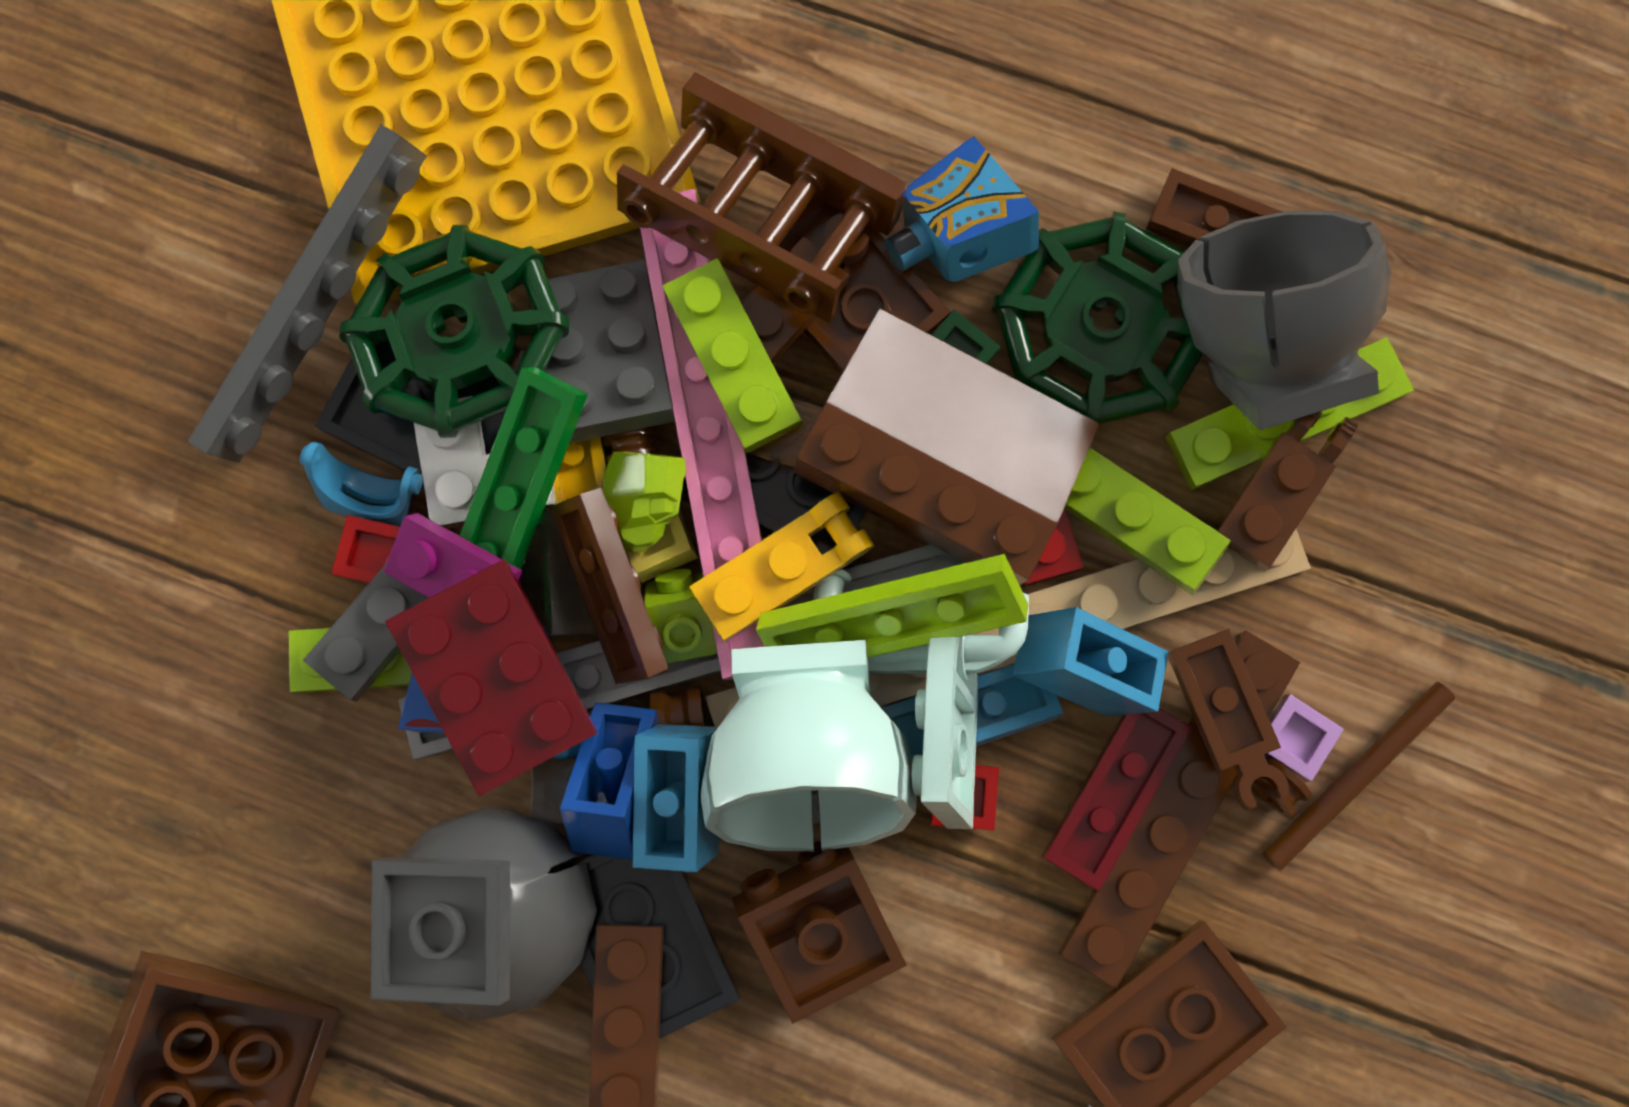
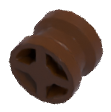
(680, 709)

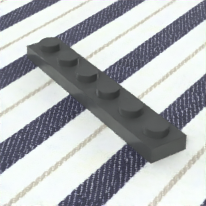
(309, 296)

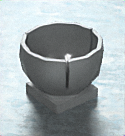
(1286, 310)
(478, 918)

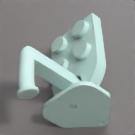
(945, 708)

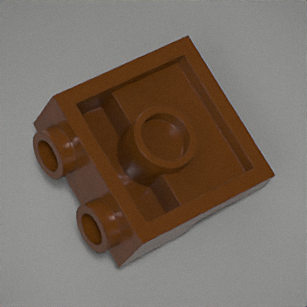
(816, 930)

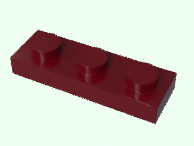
(1116, 795)

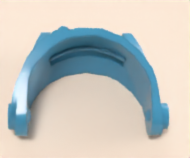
(334, 479)

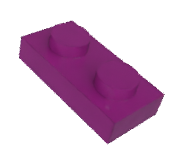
(434, 557)

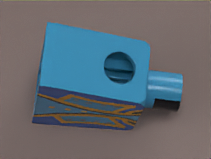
(964, 217)

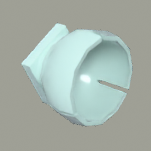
(799, 729)

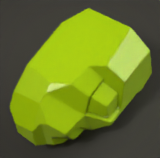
(643, 495)

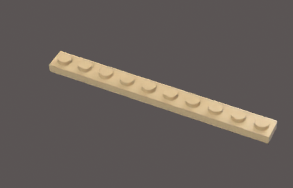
(1118, 595)

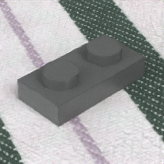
(359, 641)

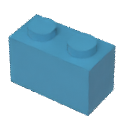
(1091, 663)
(667, 799)

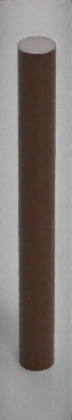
(1358, 776)

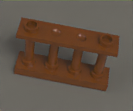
(785, 151)

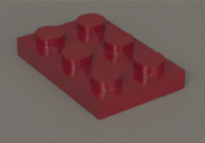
(491, 677)

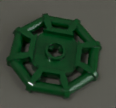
(1071, 330)
(460, 360)

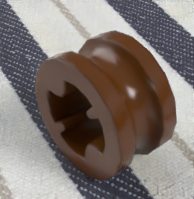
(632, 441)
(1285, 805)

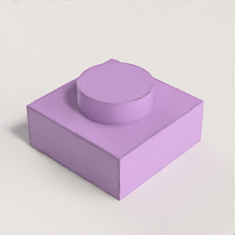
(1303, 736)

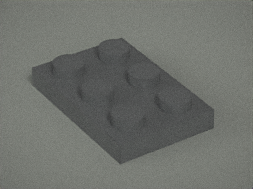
(612, 350)

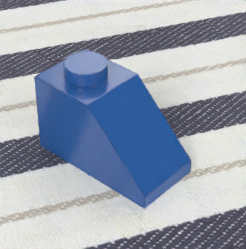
(601, 785)

